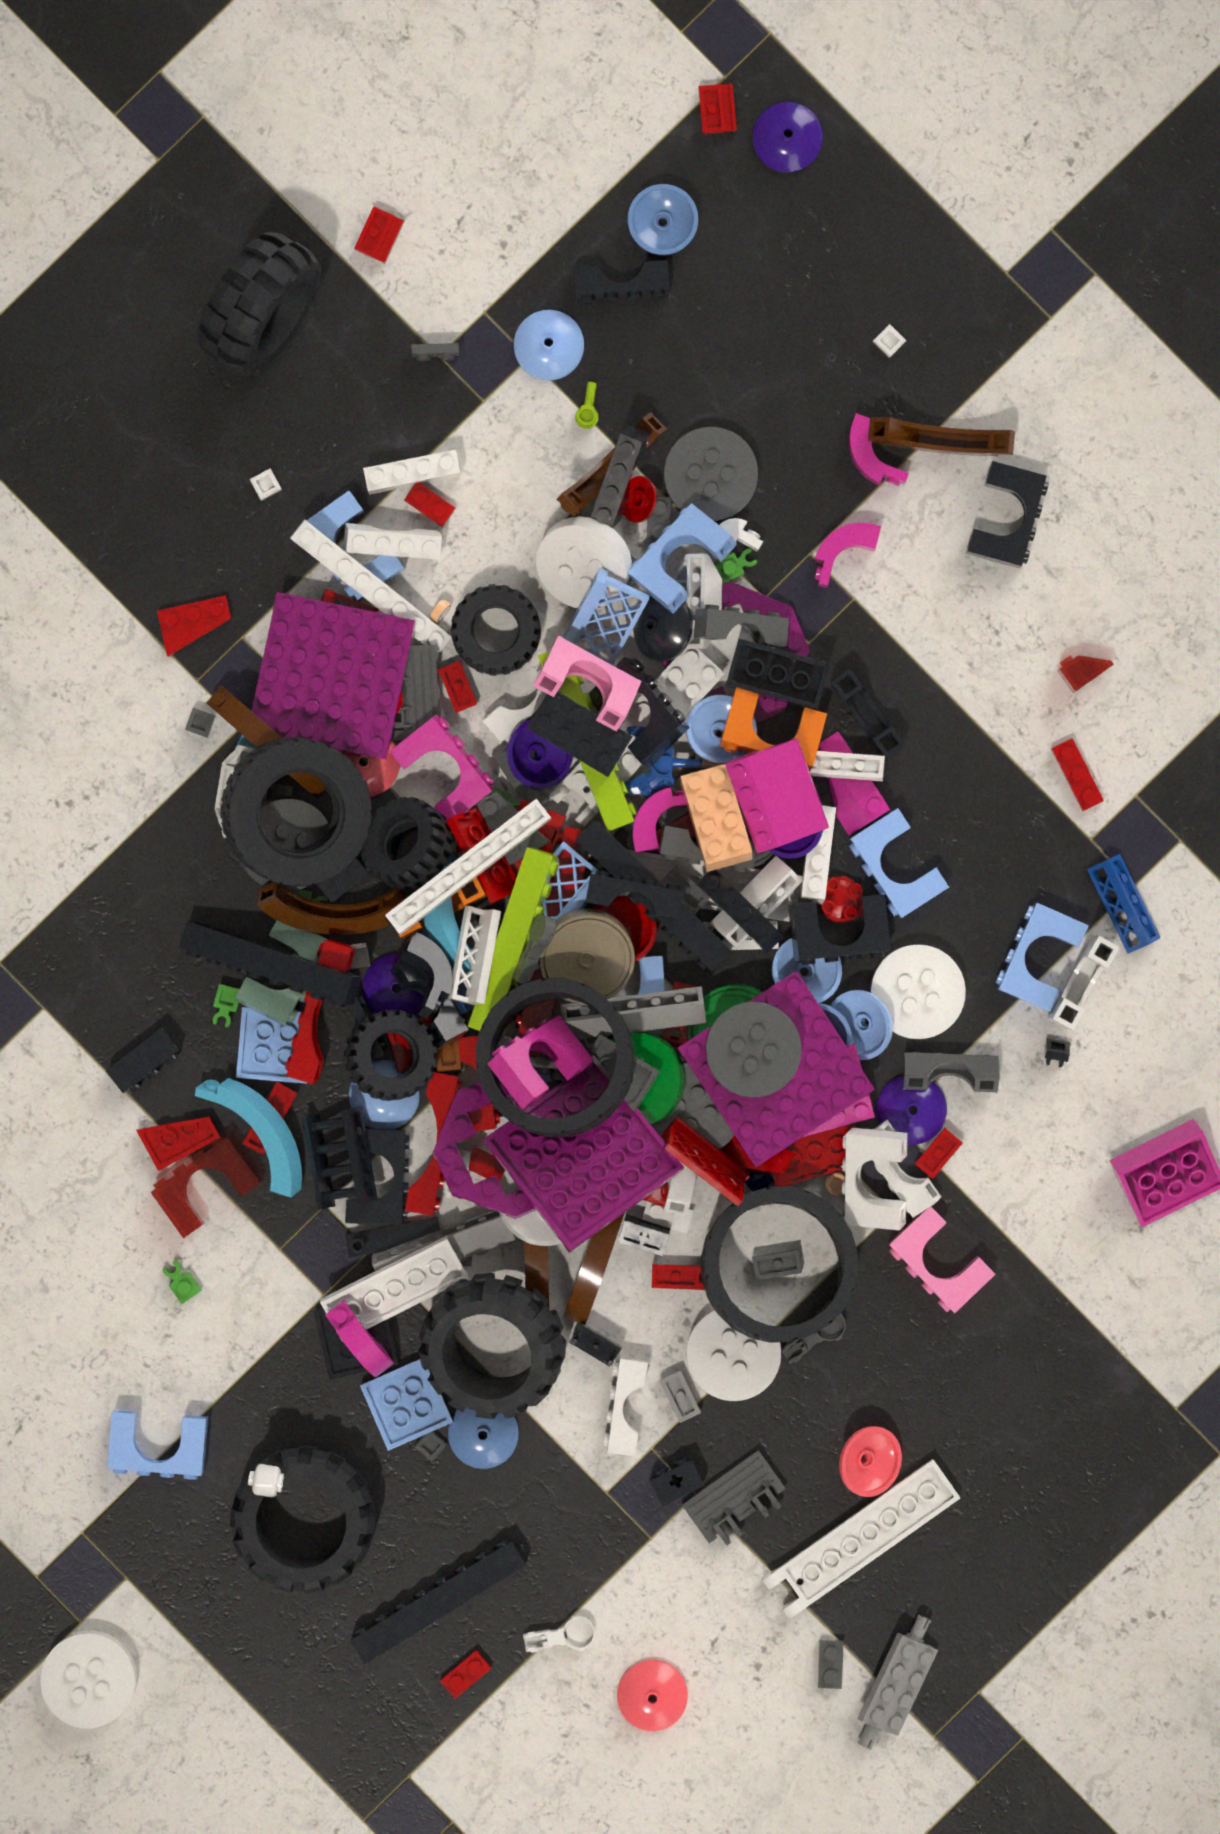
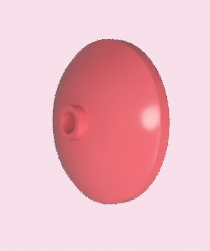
(378, 773)
(879, 1464)
(647, 1679)

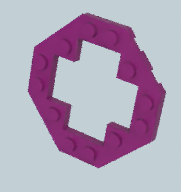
(750, 600)
(458, 1128)

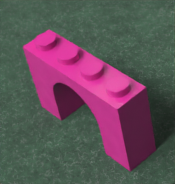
(435, 736)
(553, 1040)

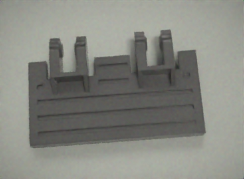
(419, 690)
(732, 1495)

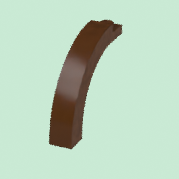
(940, 439)
(587, 489)
(255, 731)
(326, 918)
(536, 1268)
(592, 1272)

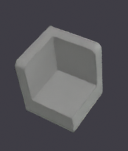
(361, 956)

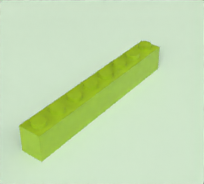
(606, 790)
(523, 907)

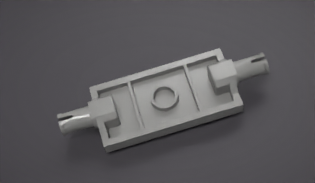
(897, 1683)

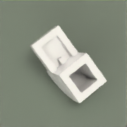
(735, 528)

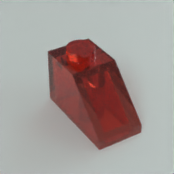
(1081, 670)

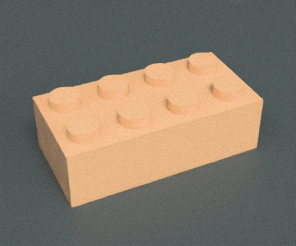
(716, 818)

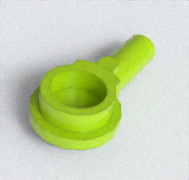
(587, 416)

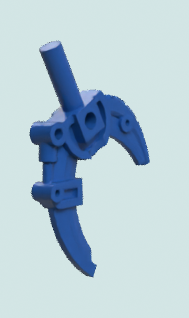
(661, 771)

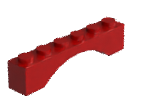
(306, 1056)
(423, 1193)

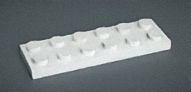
(400, 1284)

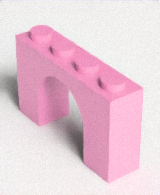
(615, 685)
(952, 1291)

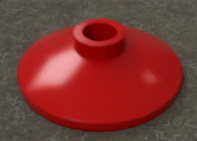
(641, 499)

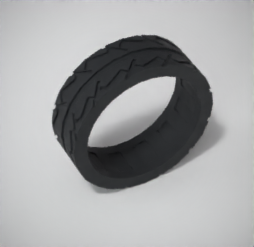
(515, 1002)
(836, 1228)

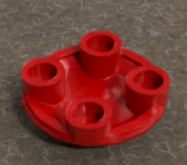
(840, 899)

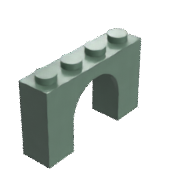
(280, 1004)

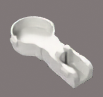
(578, 1631)

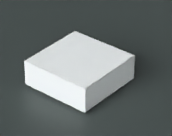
(889, 341)
(265, 484)

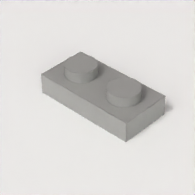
(680, 1396)

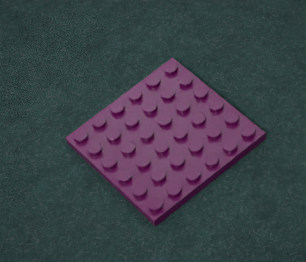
(333, 674)
(819, 1090)
(586, 1177)

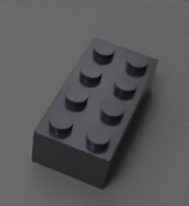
(777, 674)
(578, 733)

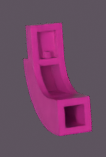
(865, 459)
(848, 536)
(644, 826)
(358, 1340)

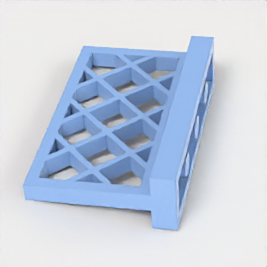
(588, 607)
(578, 900)

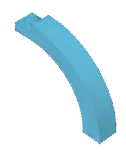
(444, 929)
(268, 1125)

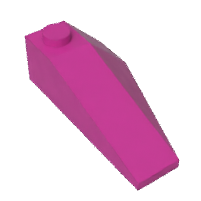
(855, 800)

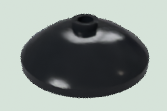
(669, 634)

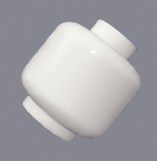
(266, 1480)

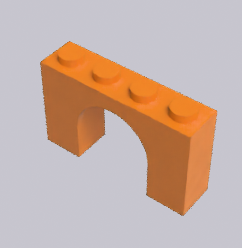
(740, 735)
(464, 897)

